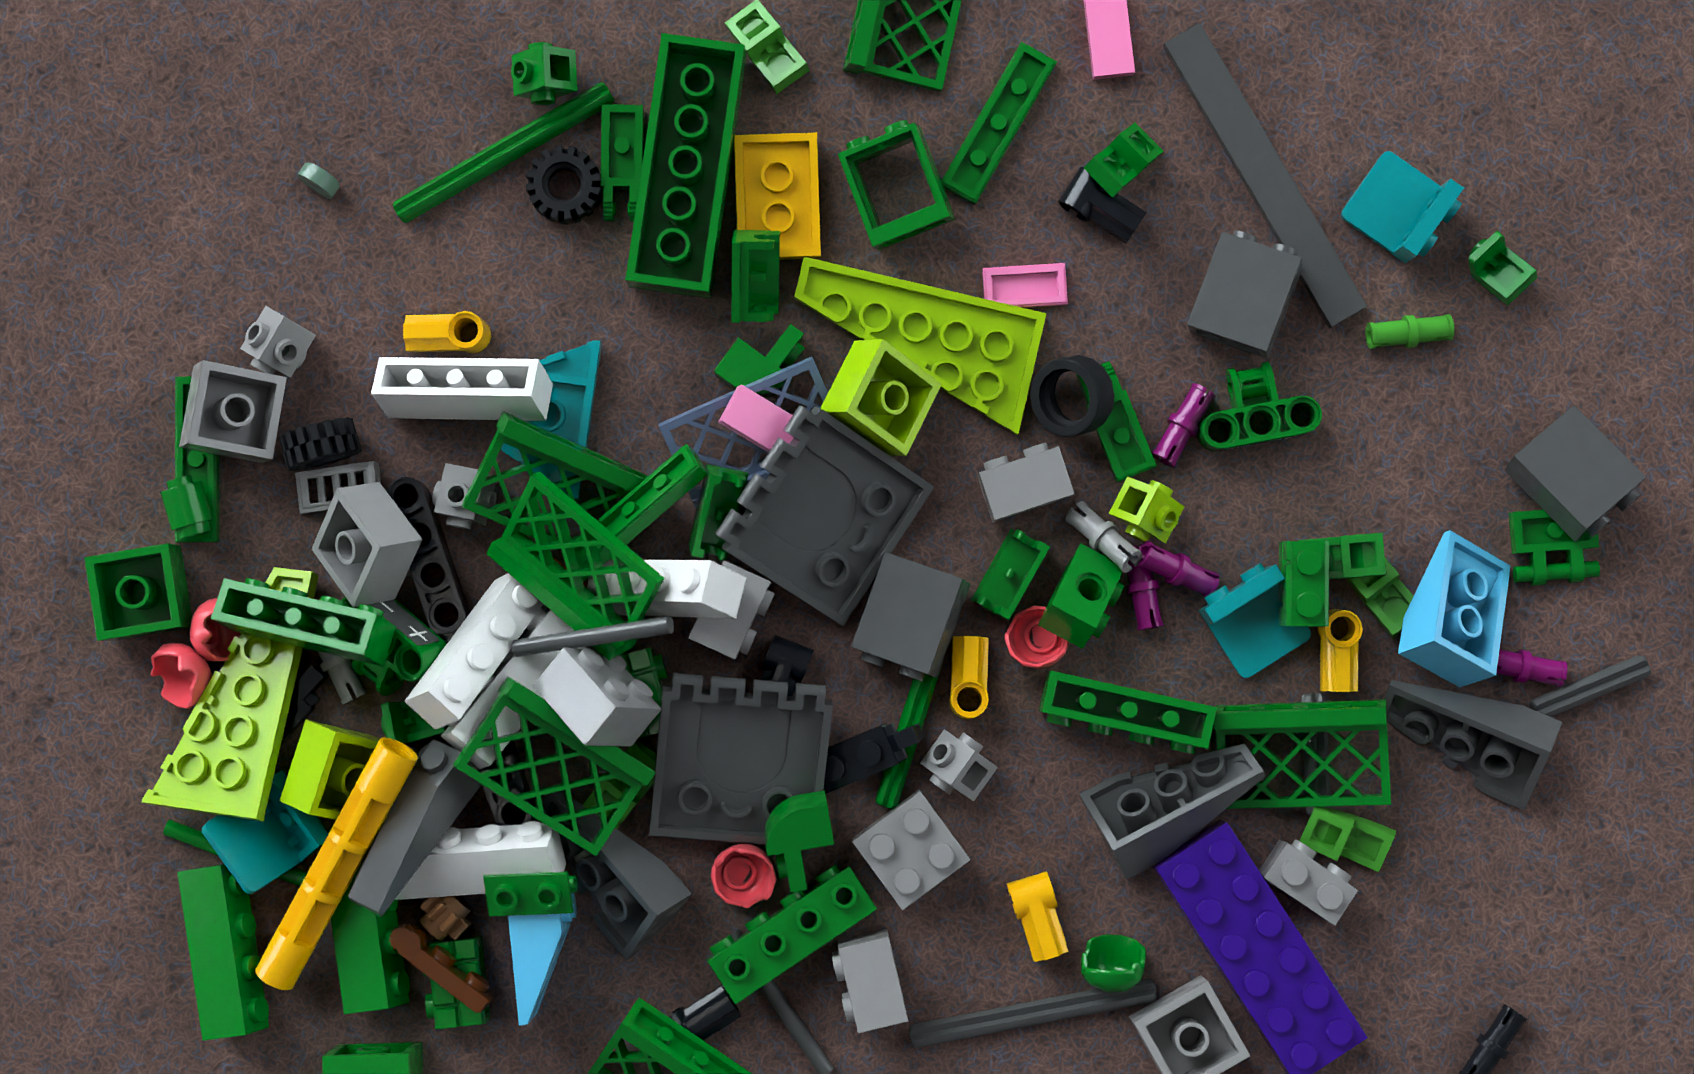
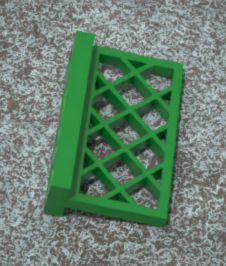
(865, 36)
(557, 451)
(564, 589)
(540, 713)
(1310, 718)
(661, 1042)

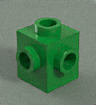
(544, 73)

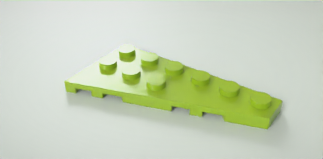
(967, 343)
(236, 726)

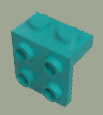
(1401, 207)
(1248, 621)
(265, 850)

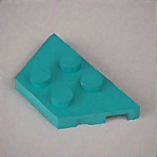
(570, 403)

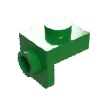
(1500, 268)
(406, 725)

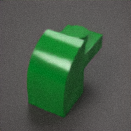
(745, 364)
(795, 826)

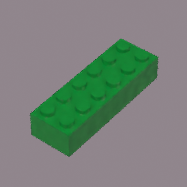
(686, 166)

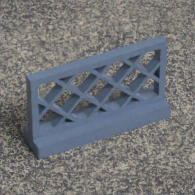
(710, 407)

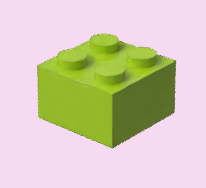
(881, 396)
(326, 768)

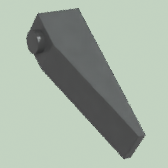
(1488, 737)
(1160, 810)
(413, 826)
(625, 880)

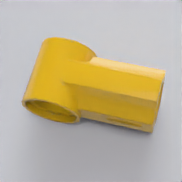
(443, 332)
(1340, 656)
(969, 671)
(1035, 906)

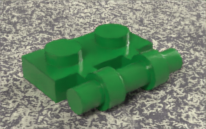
(1538, 533)

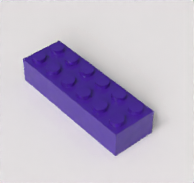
(1259, 951)

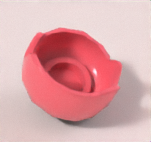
(209, 636)
(1047, 647)
(183, 673)
(732, 868)

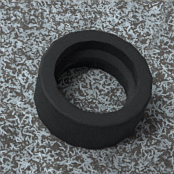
(1045, 403)

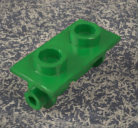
(529, 893)

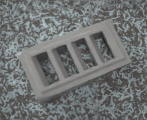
(370, 472)

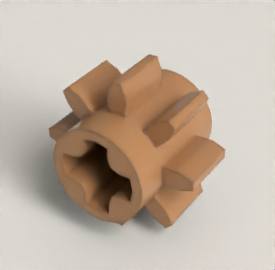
(445, 916)

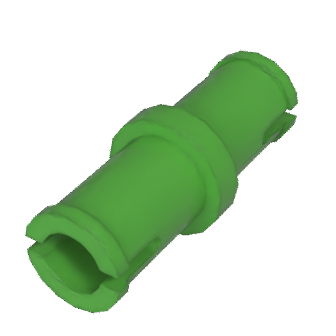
(1409, 331)

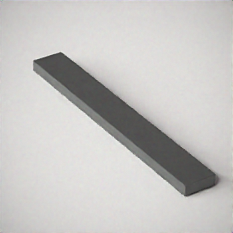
(1264, 173)

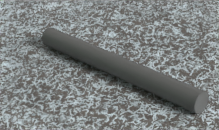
(593, 636)
(794, 1024)

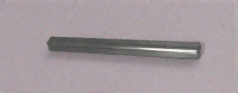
(1029, 1014)

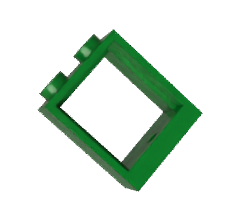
(913, 224)

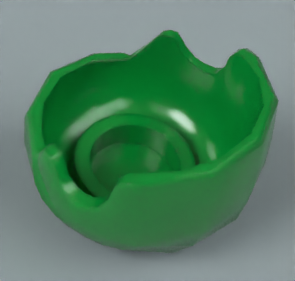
(1113, 963)

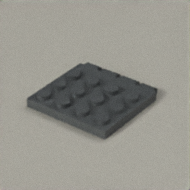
(823, 513)
(735, 755)

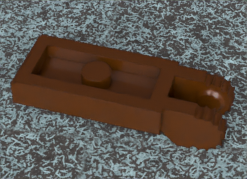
(440, 967)

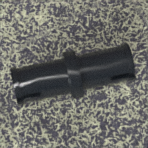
(1495, 1042)

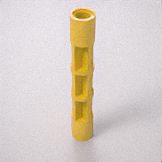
(336, 863)

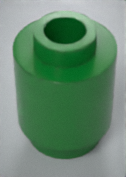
(187, 507)

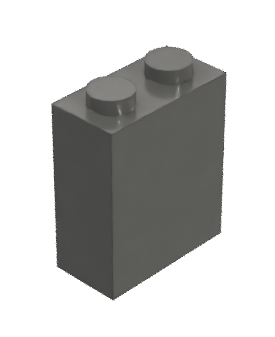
(1245, 293)
(1576, 474)
(910, 617)

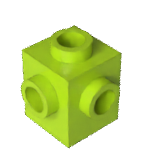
(1146, 510)

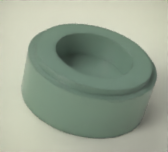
(318, 180)

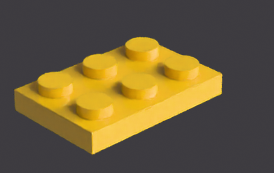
(780, 189)

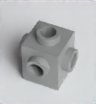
(277, 343)
(451, 491)
(950, 761)

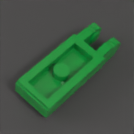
(621, 154)
(1121, 433)

